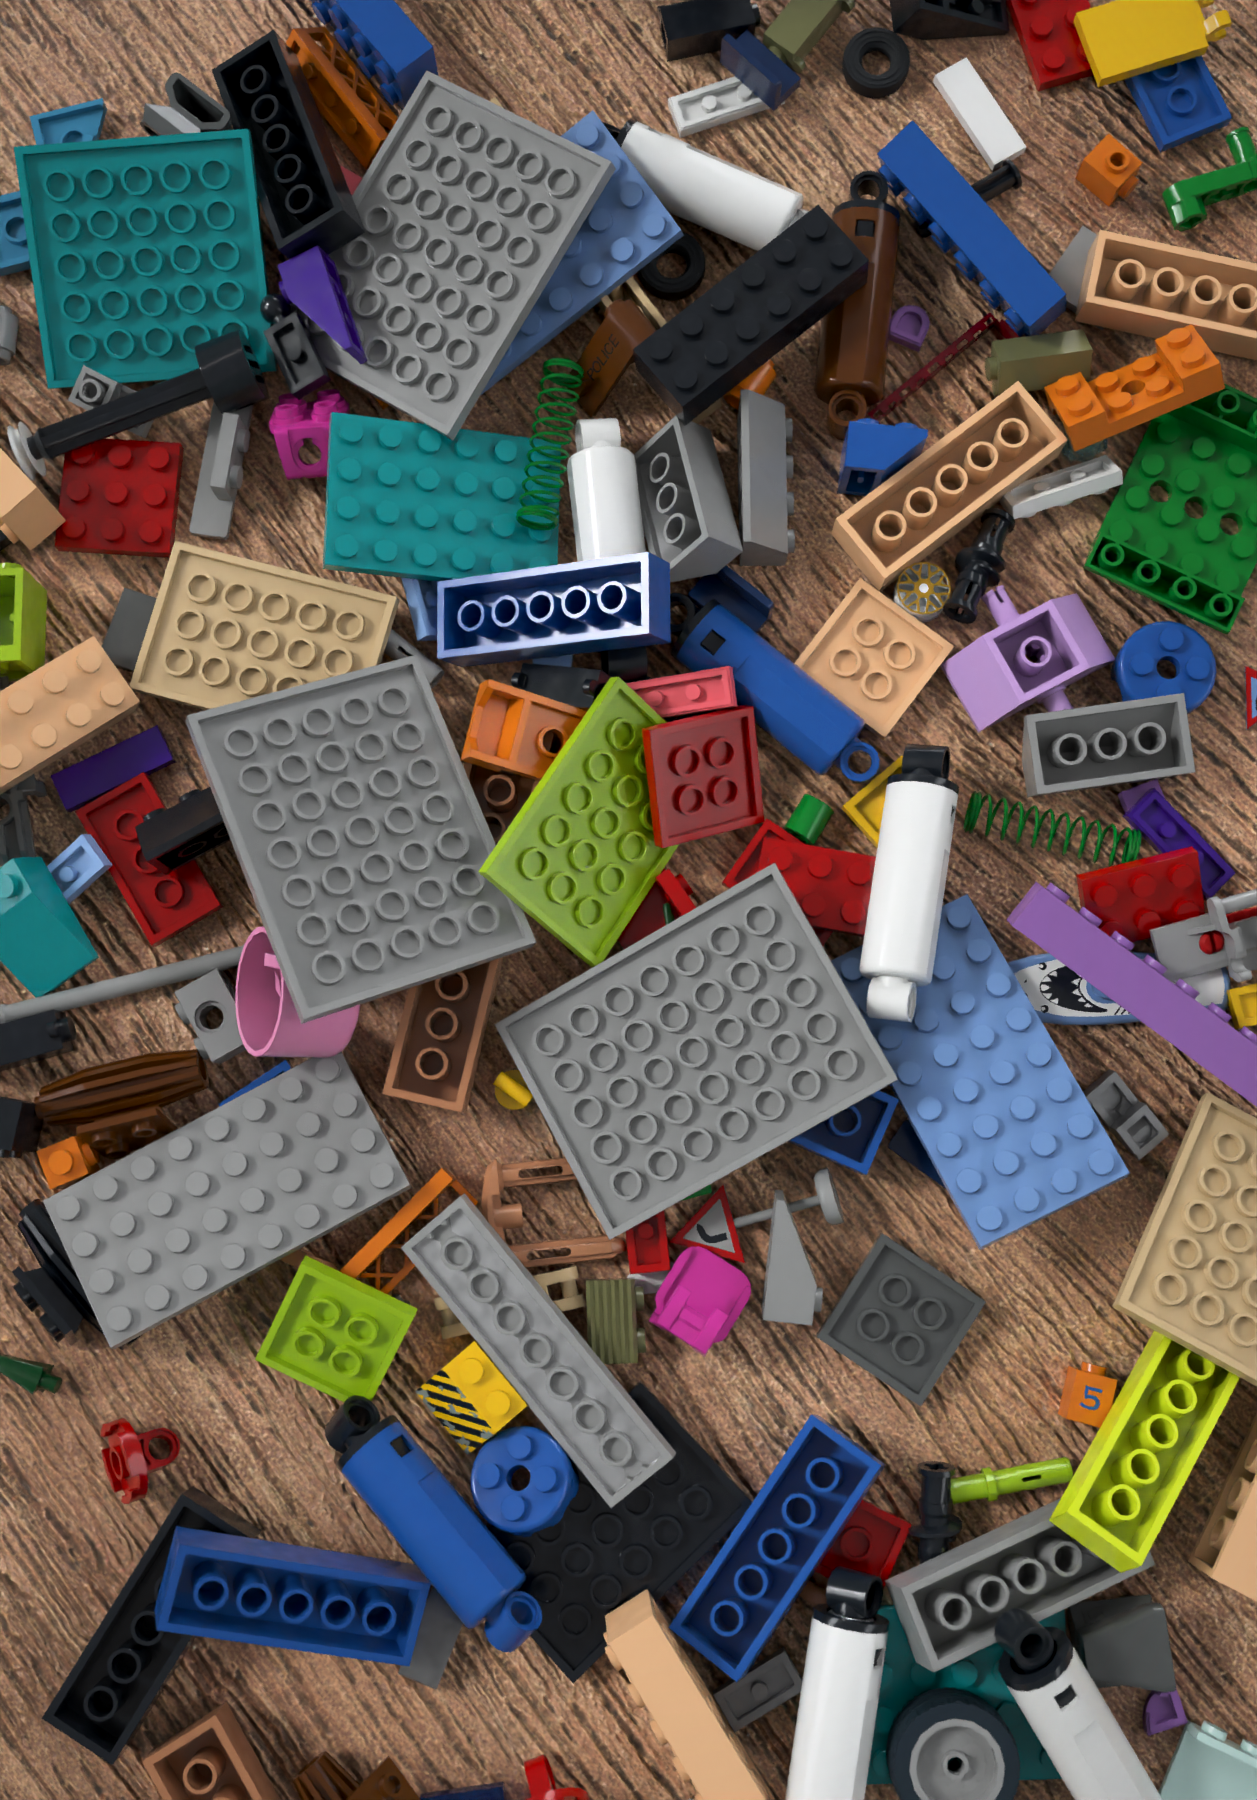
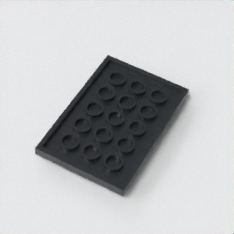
(613, 1554)

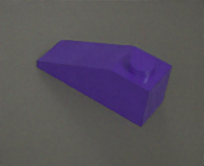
(316, 289)

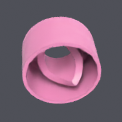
(268, 1015)

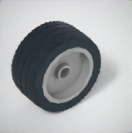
(946, 1726)

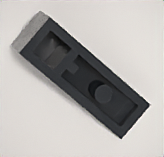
(949, 18)

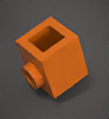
(1109, 170)
(68, 1162)

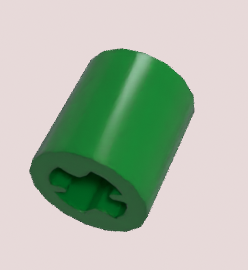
(809, 819)

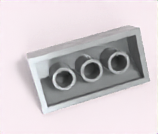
(763, 481)
(686, 501)
(1106, 745)

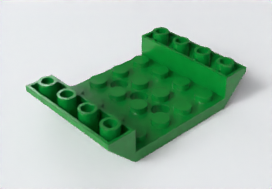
(1159, 551)

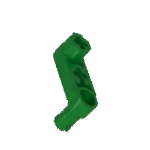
(1188, 197)

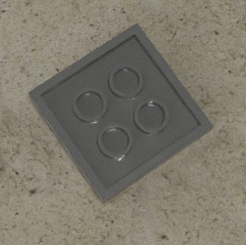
(900, 1319)

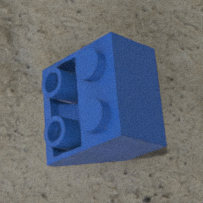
(876, 453)

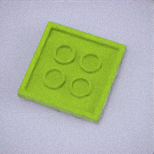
(335, 1332)

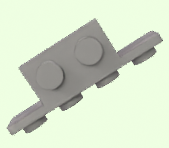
(220, 473)

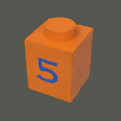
(1087, 1394)

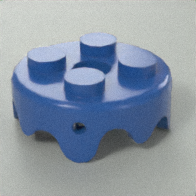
(1171, 641)
(550, 1485)

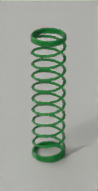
(556, 378)
(1130, 850)

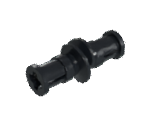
(979, 566)
(935, 1506)

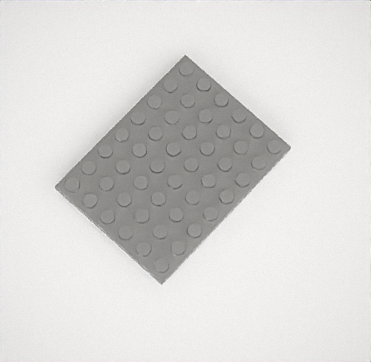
(456, 247)
(357, 835)
(695, 1051)

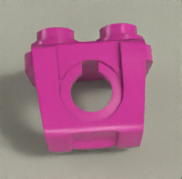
(298, 419)
(700, 1299)

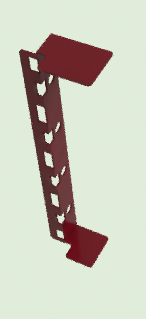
(1006, 331)

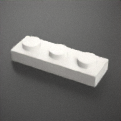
(1062, 487)

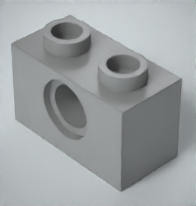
(195, 1003)

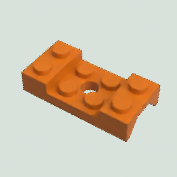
(1164, 381)
(510, 729)

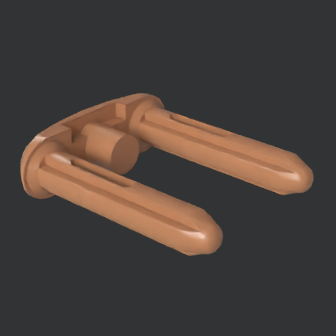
(510, 1215)

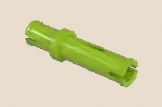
(1004, 1481)

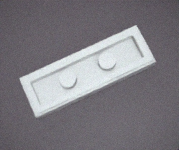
(713, 106)
(979, 113)

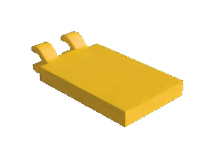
(1145, 35)

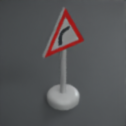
(717, 1229)

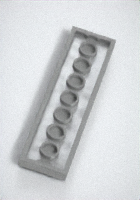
(538, 1351)

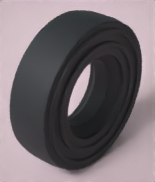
(882, 41)
(683, 285)

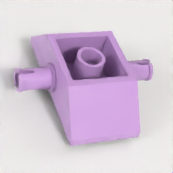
(998, 679)

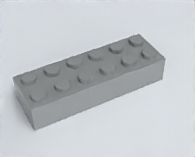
(1026, 1564)

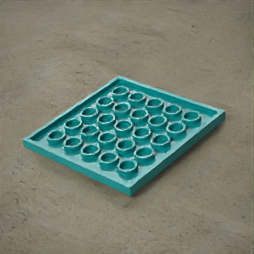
(143, 252)

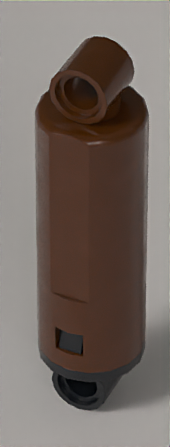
(858, 329)

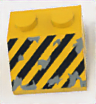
(471, 1398)

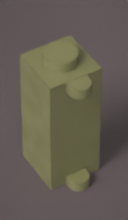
(801, 28)
(1038, 360)

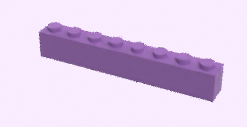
(1139, 986)

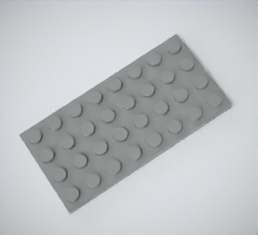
(225, 1196)

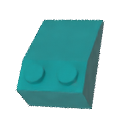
(38, 928)

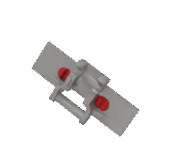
(1211, 940)

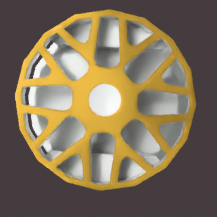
(922, 591)

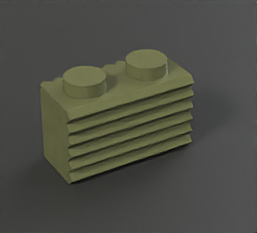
(613, 1319)

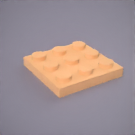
(874, 657)

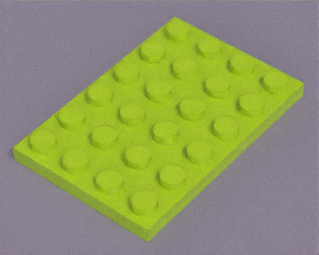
(585, 836)

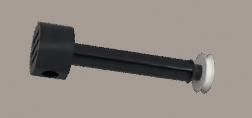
(225, 373)

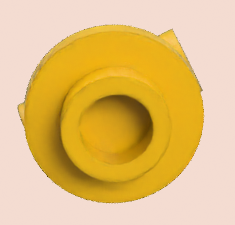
(512, 1090)

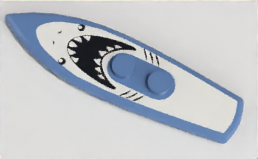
(1068, 999)

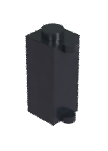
(700, 25)
(564, 684)
(35, 1038)

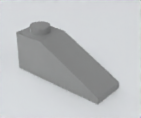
(789, 1281)

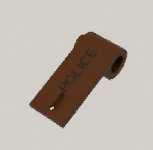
(610, 353)

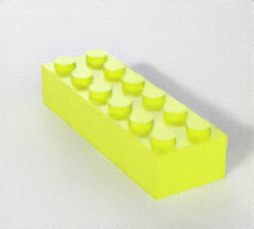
(1144, 1452)

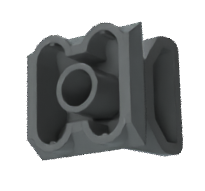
(189, 111)
(1123, 1642)

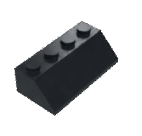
(183, 831)

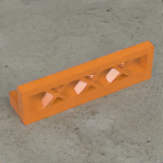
(338, 95)
(396, 1226)

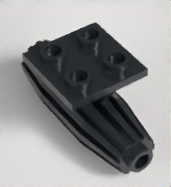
(55, 1284)

